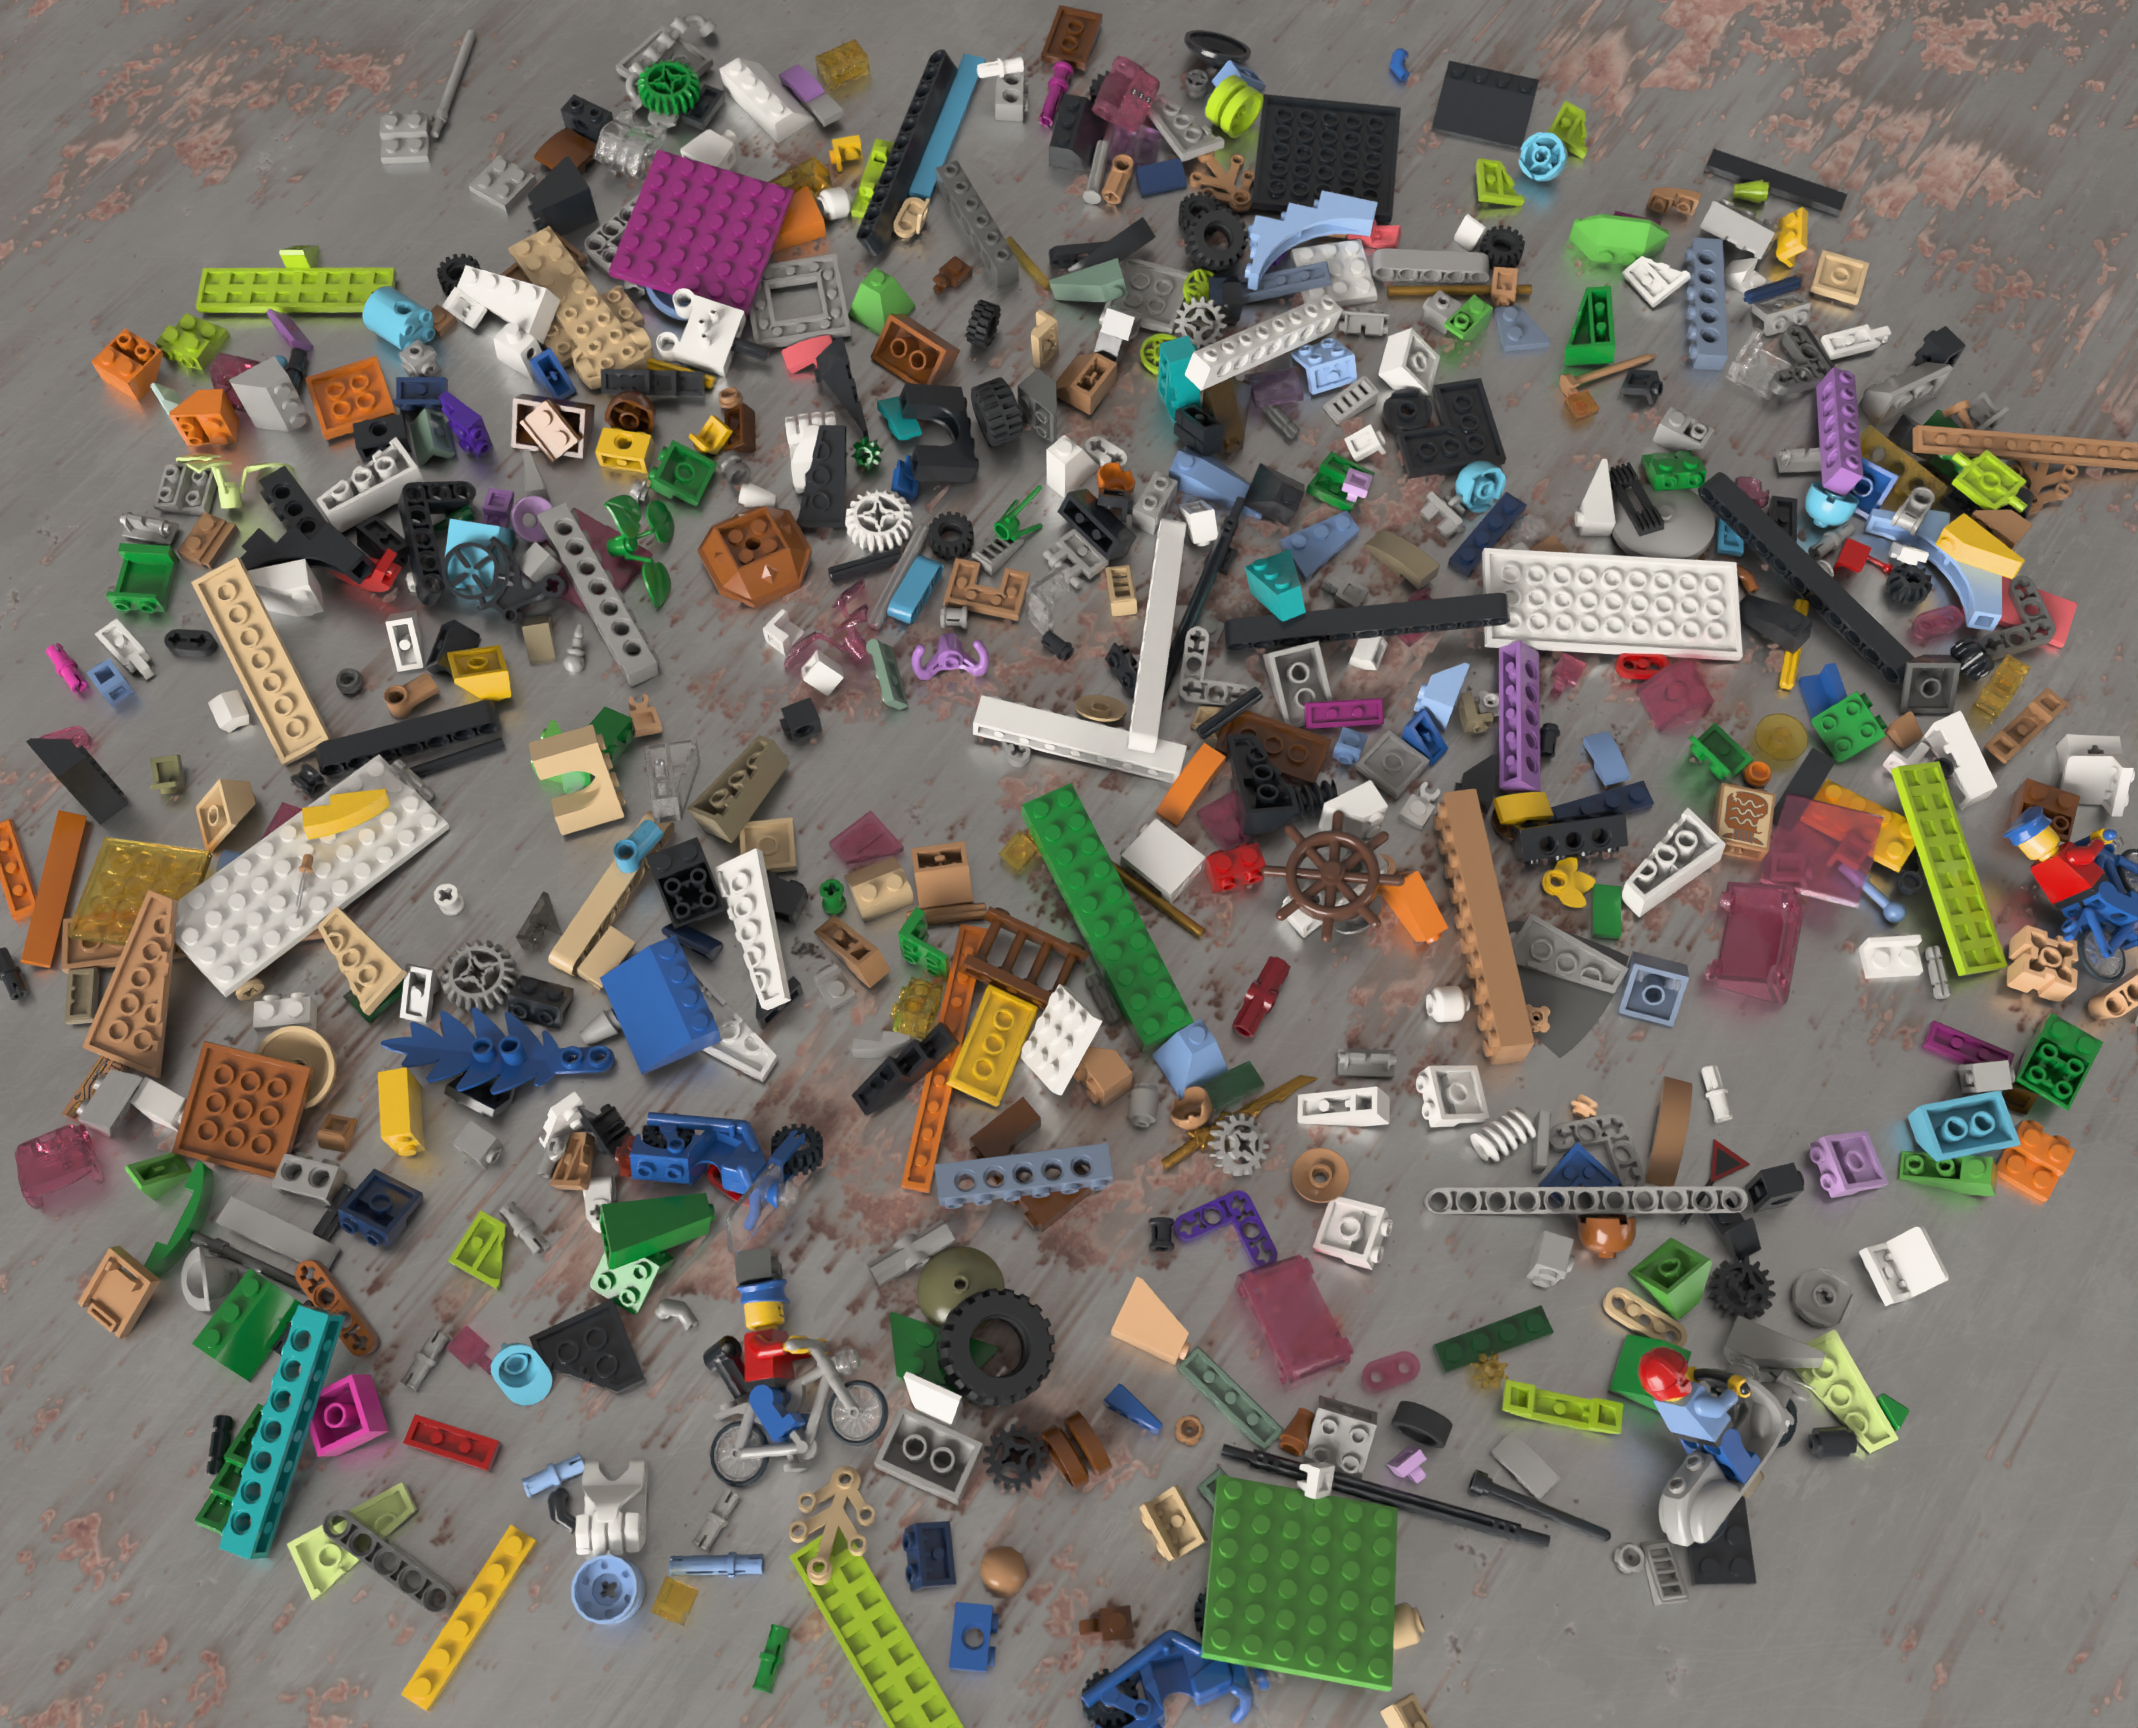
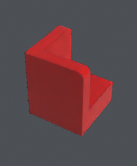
(1852, 556)

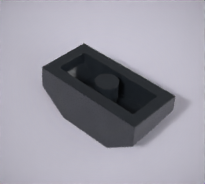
(1228, 293)

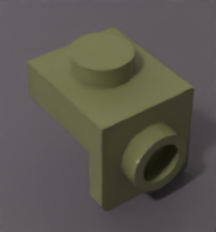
(167, 774)

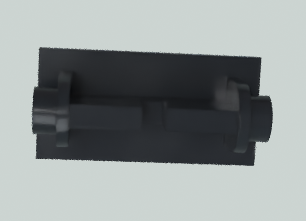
(1122, 663)

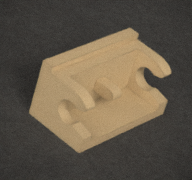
(605, 956)

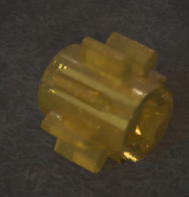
(1483, 1376)

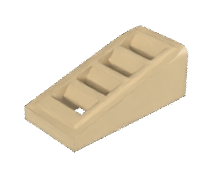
(1120, 604)

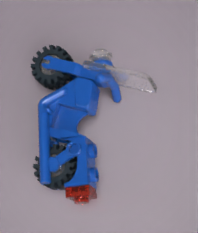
(677, 1155)
(1172, 1666)

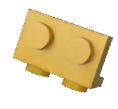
(1792, 236)

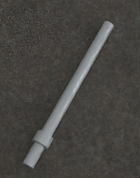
(440, 115)

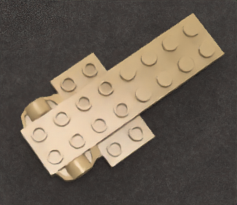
(588, 326)

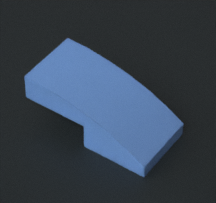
(1607, 758)

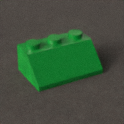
(247, 1325)

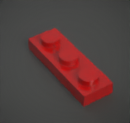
(452, 1442)

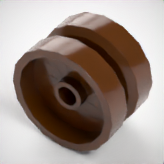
(1072, 1452)

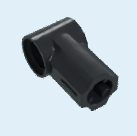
(725, 1359)

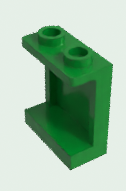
(144, 578)

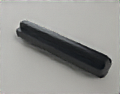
(864, 564)
(1229, 713)

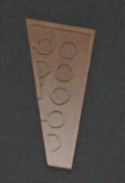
(135, 1004)

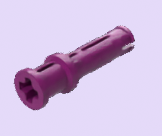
(1057, 87)

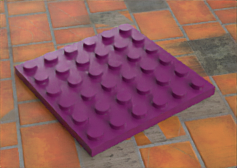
(701, 231)

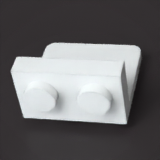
(2099, 780)
(1904, 1266)

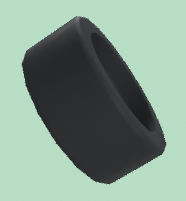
(1422, 1424)

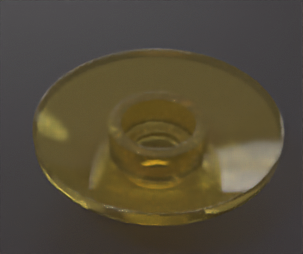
(1785, 728)

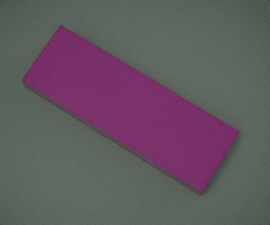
(1343, 713)
(1962, 1046)

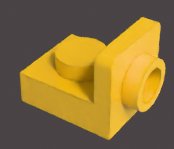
(845, 149)

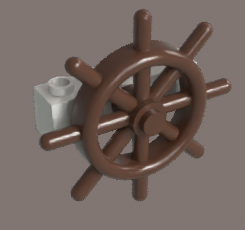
(1336, 889)

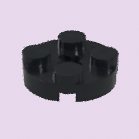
(1406, 399)

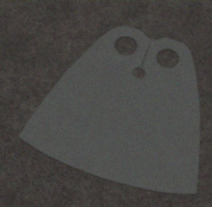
(1571, 1005)

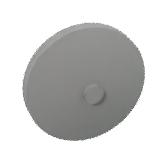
(1687, 526)

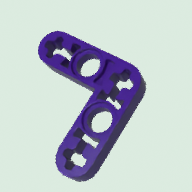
(1229, 1216)

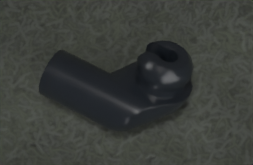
(558, 1510)

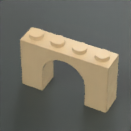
(580, 751)

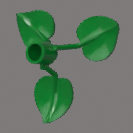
(627, 517)

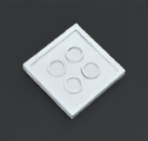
(1347, 269)
(1060, 1039)

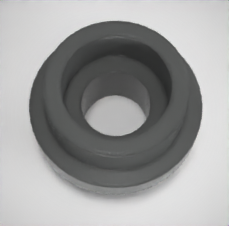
(347, 675)

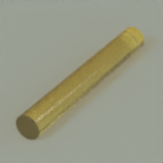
(1028, 263)

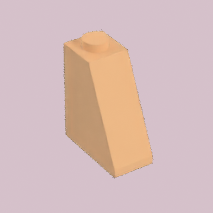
(1150, 1325)

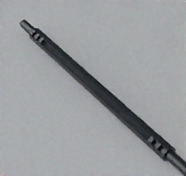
(1203, 589)
(1393, 1497)

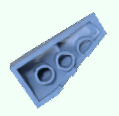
(1209, 479)

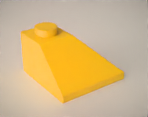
(481, 672)

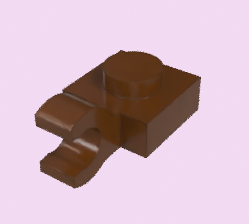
(952, 273)
(1114, 1624)

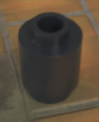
(1832, 1442)

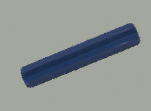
(1772, 289)

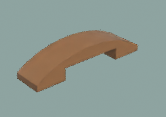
(2026, 725)
(1669, 1133)

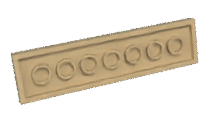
(261, 661)

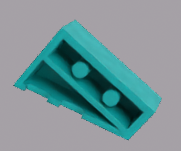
(1172, 383)
(1276, 585)

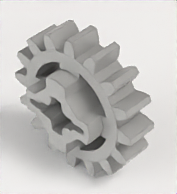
(1201, 311)
(1238, 1144)

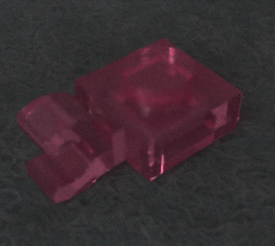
(1566, 673)
(469, 1349)

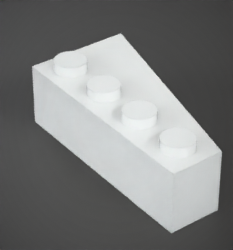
(512, 300)
(370, 488)
(1674, 862)

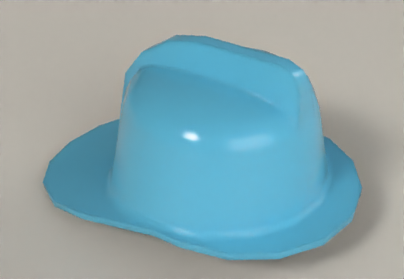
(521, 1373)

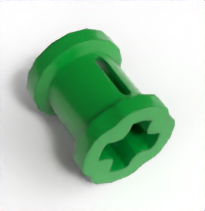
(833, 898)

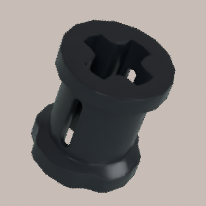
(1161, 1234)

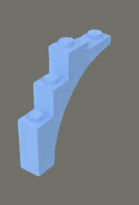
(1300, 223)
(1977, 588)

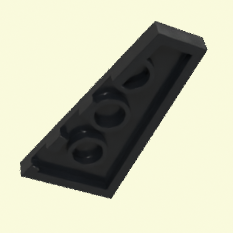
(826, 481)

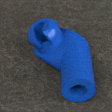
(1397, 62)

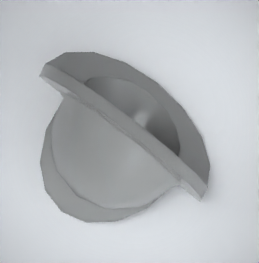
(206, 1278)

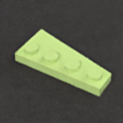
(1847, 1393)
(324, 1561)

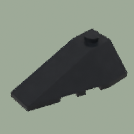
(839, 386)
(1260, 791)

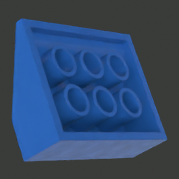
(660, 1006)

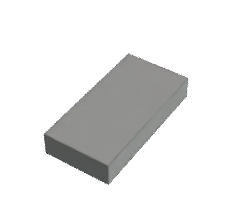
(1541, 1141)

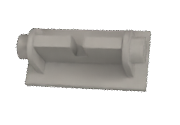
(1355, 319)
(1798, 460)
(148, 528)
(1366, 1062)

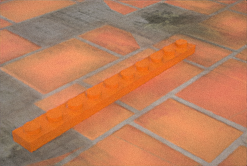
(936, 1093)

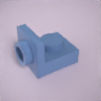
(1349, 746)

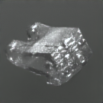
(628, 146)

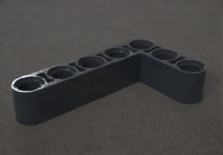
(423, 532)

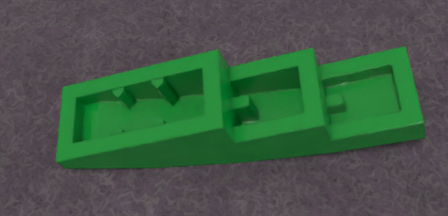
(224, 1487)

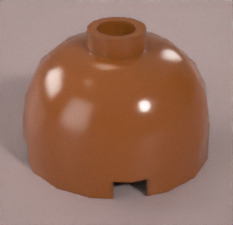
(1606, 1233)

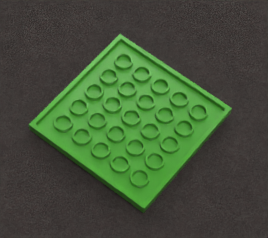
(1301, 1584)

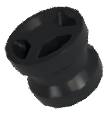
(307, 779)

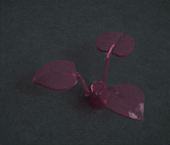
(852, 641)

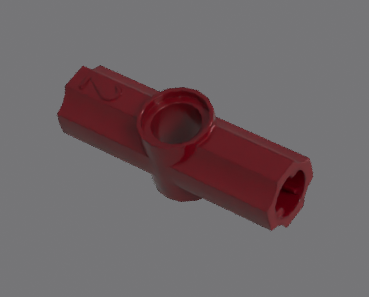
(1261, 997)

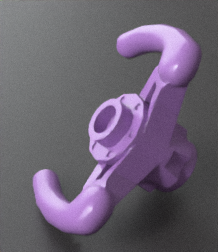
(950, 657)

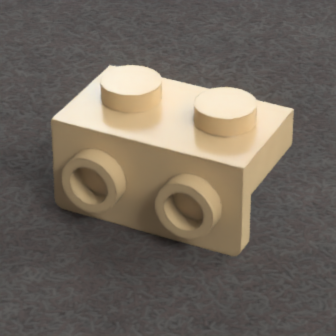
(1172, 1524)

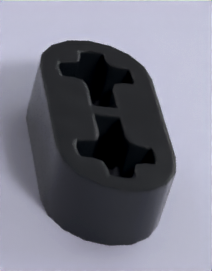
(190, 643)

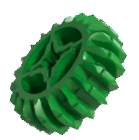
(669, 87)

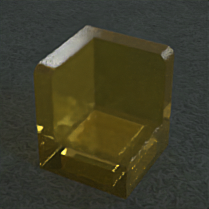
(674, 1601)

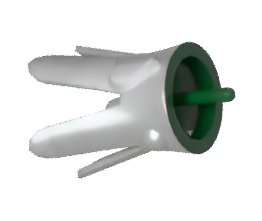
(1786, 1379)

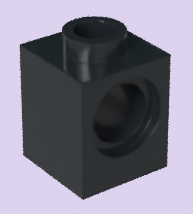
(800, 720)

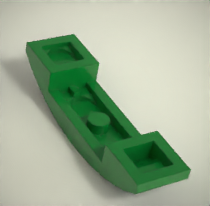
(166, 1256)

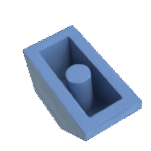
(1248, 75)

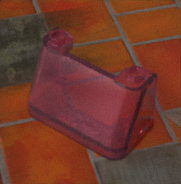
(1758, 941)
(1294, 1320)

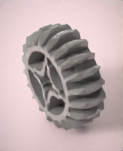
(457, 981)

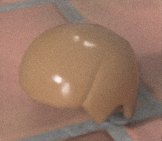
(1192, 1109)
(1003, 1571)

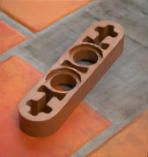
(340, 1304)

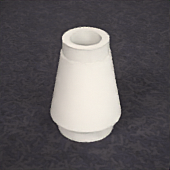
(754, 496)

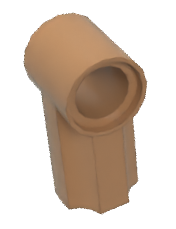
(1118, 180)
(409, 695)

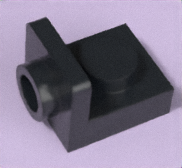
(1643, 383)
(1114, 498)

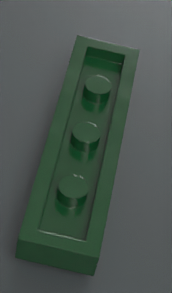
(1492, 1338)

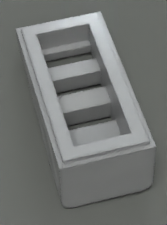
(1364, 391)
(533, 481)
(992, 566)
(1656, 1585)

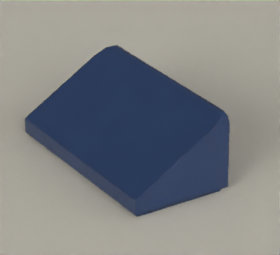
(1160, 177)
(694, 940)

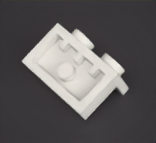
(1891, 955)

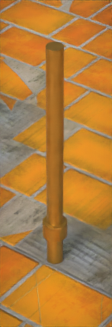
(1451, 289)
(1159, 902)

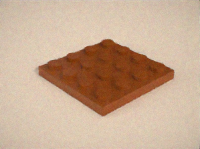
(242, 1109)

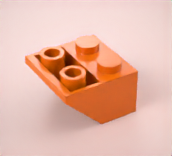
(129, 364)
(206, 418)

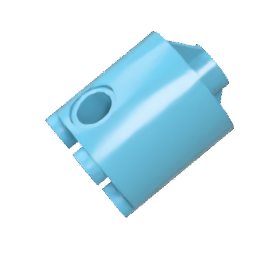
(398, 318)

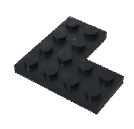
(1465, 437)

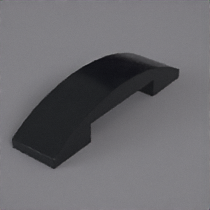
(1119, 246)

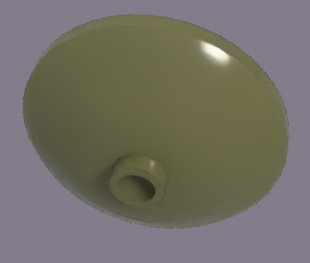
(938, 1279)

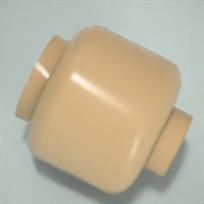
(1407, 1626)

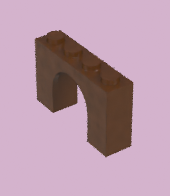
(1000, 1139)

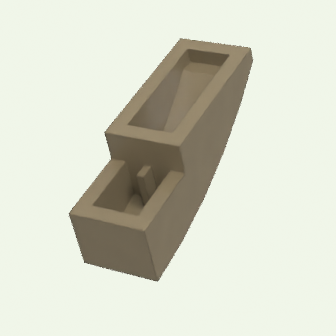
(1403, 558)

